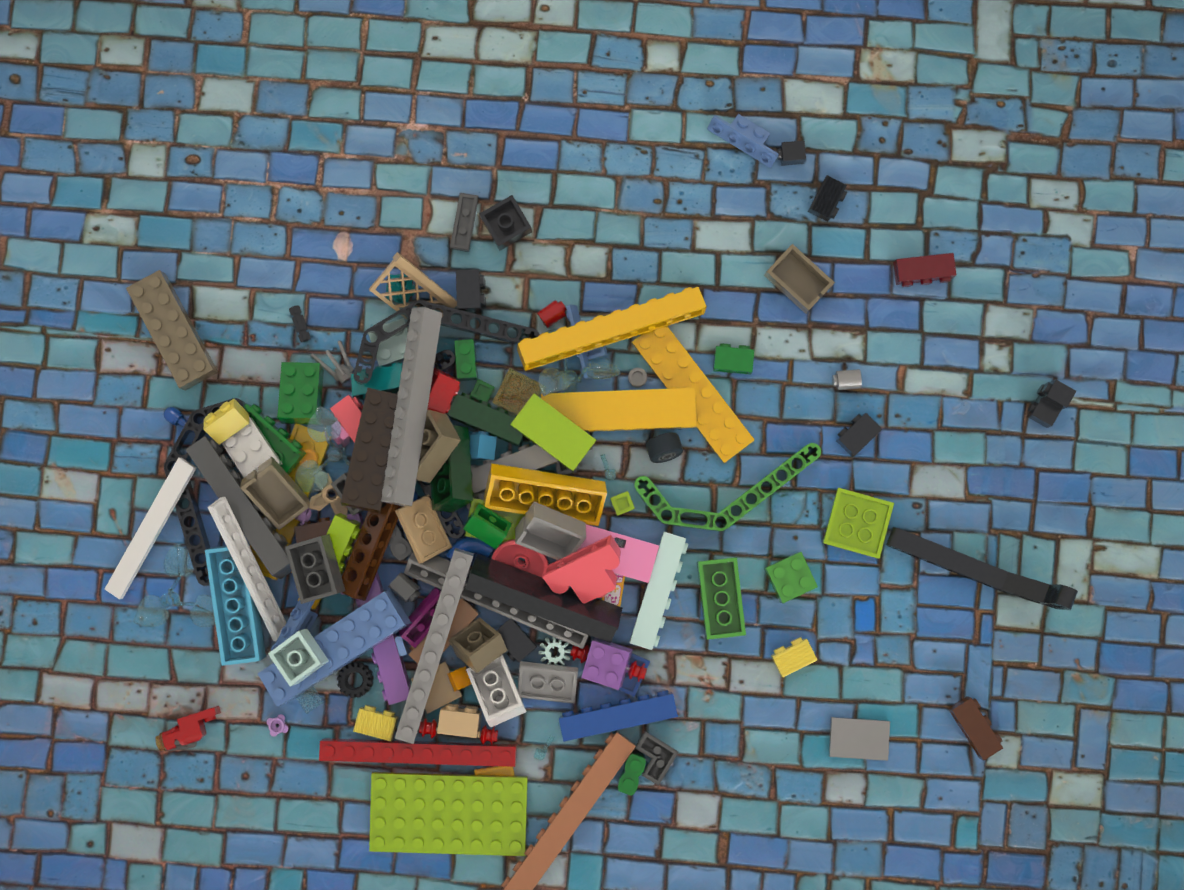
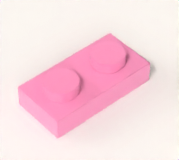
(343, 439)

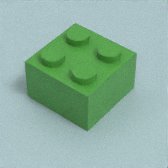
(790, 577)

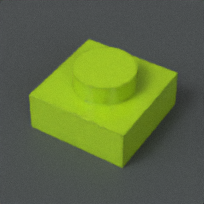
(622, 503)

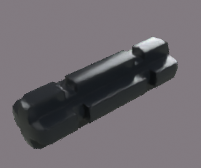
(299, 323)

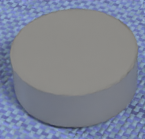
(637, 377)

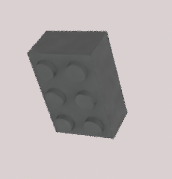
(315, 568)

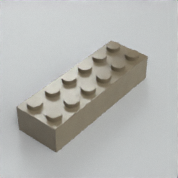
(172, 330)

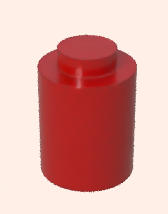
(552, 313)

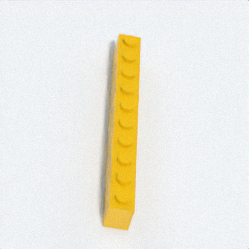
(611, 328)

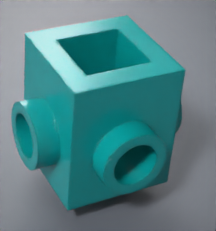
(396, 286)

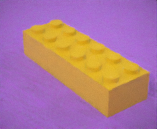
(517, 488)

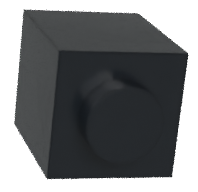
(792, 153)

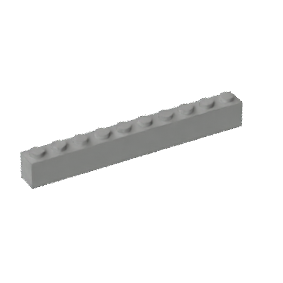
(411, 407)
(434, 573)
(434, 645)

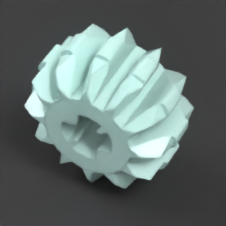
(548, 653)

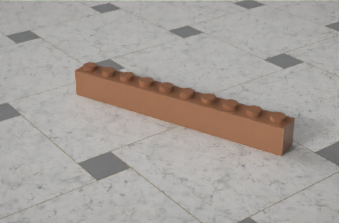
(571, 813)

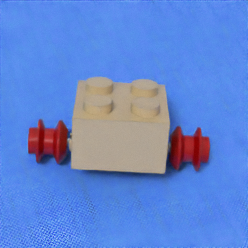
(459, 722)

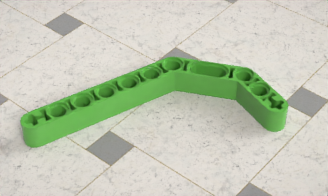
(740, 501)

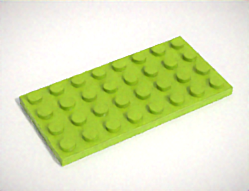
(448, 814)

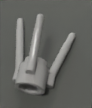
(343, 372)

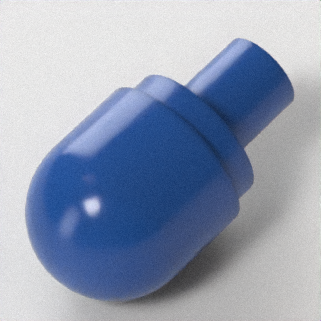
(174, 416)

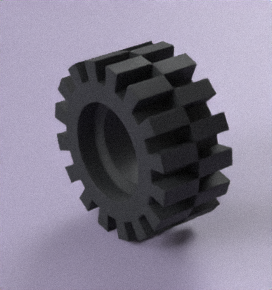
(366, 675)

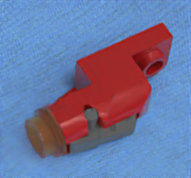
(187, 732)

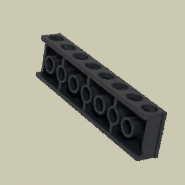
(534, 596)

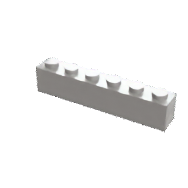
(527, 458)

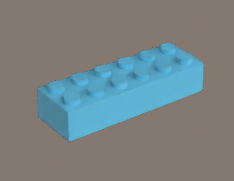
(234, 610)

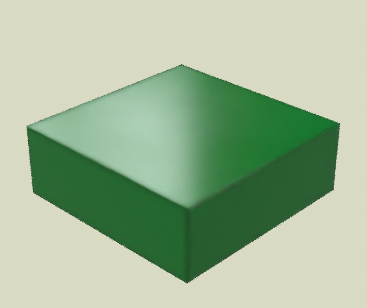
(482, 391)

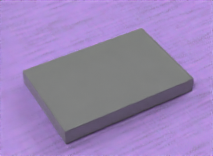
(547, 682)
(859, 738)

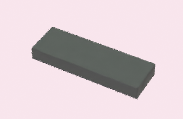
(464, 222)

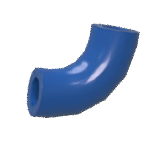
(471, 545)

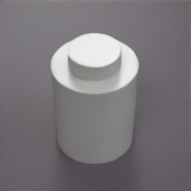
(847, 379)

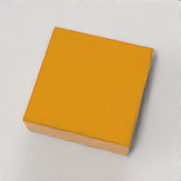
(459, 678)

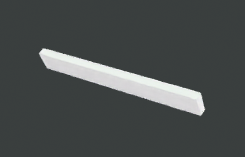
(150, 528)
(247, 566)

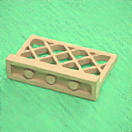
(418, 277)

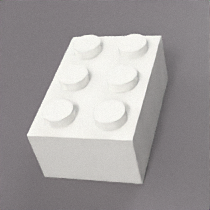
(497, 692)

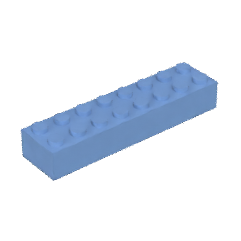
(343, 644)

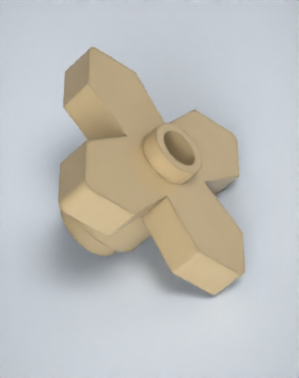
(322, 499)

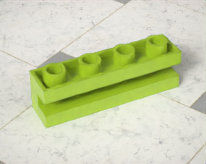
(342, 535)

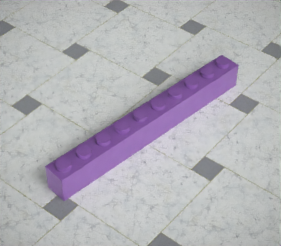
(386, 655)

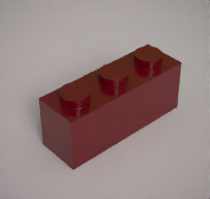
(924, 269)

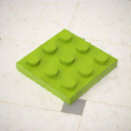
(858, 523)

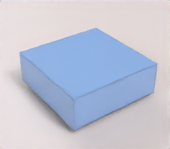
(401, 646)

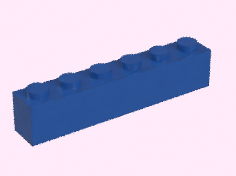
(617, 716)

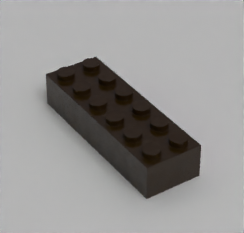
(370, 452)

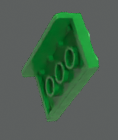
(288, 451)

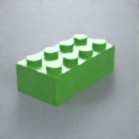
(721, 598)

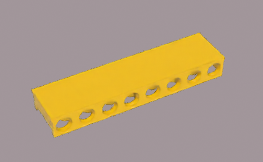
(627, 409)

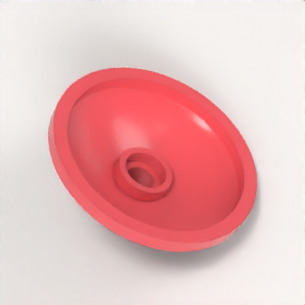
(510, 554)

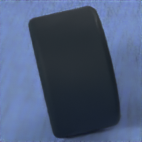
(664, 447)

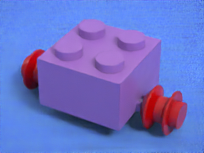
(607, 663)

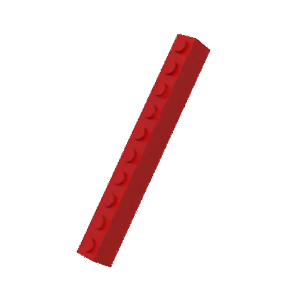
(418, 753)

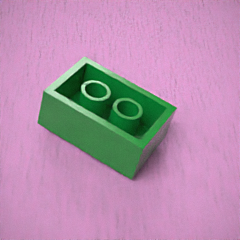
(299, 392)

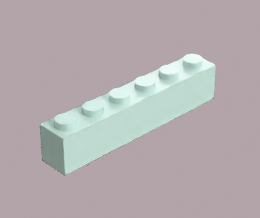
(657, 591)

